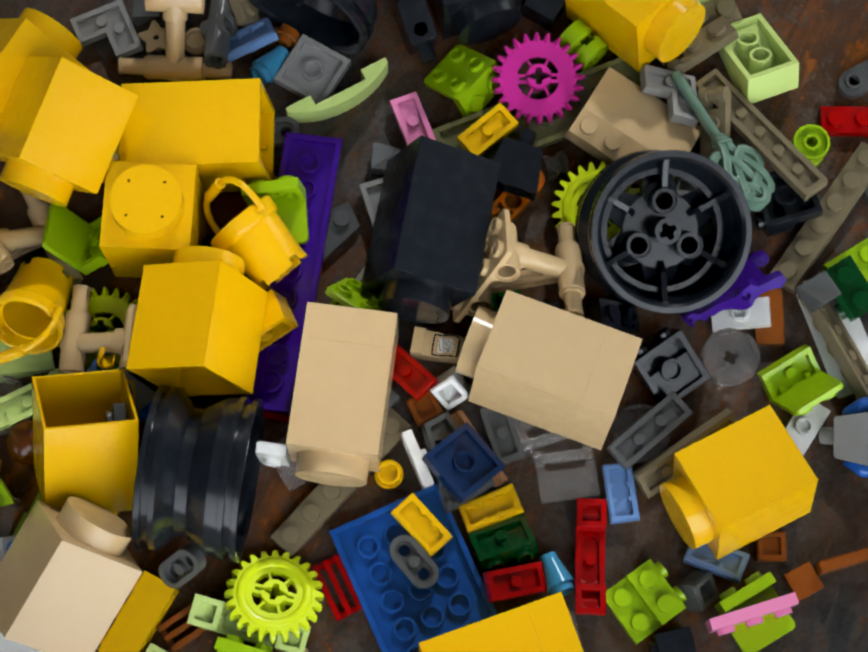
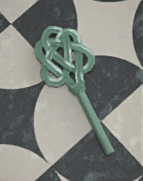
(740, 162)

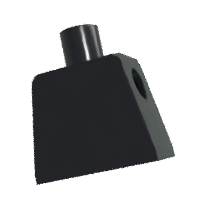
(415, 18)
(519, 165)

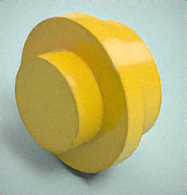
(390, 475)

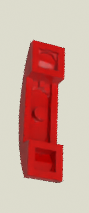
(590, 556)

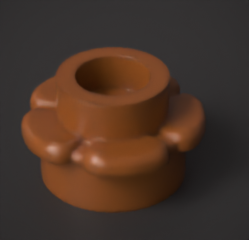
(287, 35)

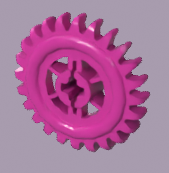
(565, 78)

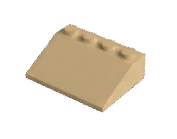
(625, 121)

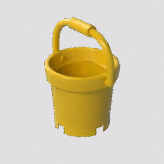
(255, 236)
(34, 309)

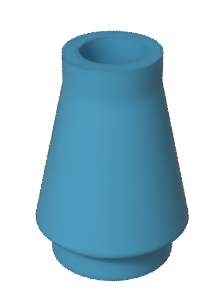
(269, 64)
(556, 574)

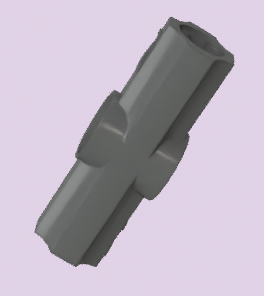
(217, 33)

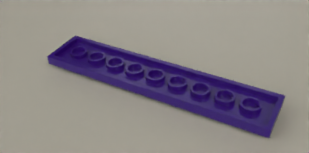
(316, 165)

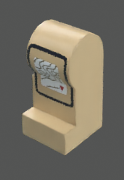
(435, 346)

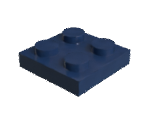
(463, 462)

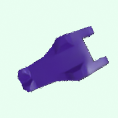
(743, 291)

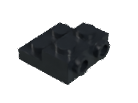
(785, 209)
(669, 365)

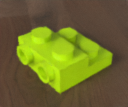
(645, 600)

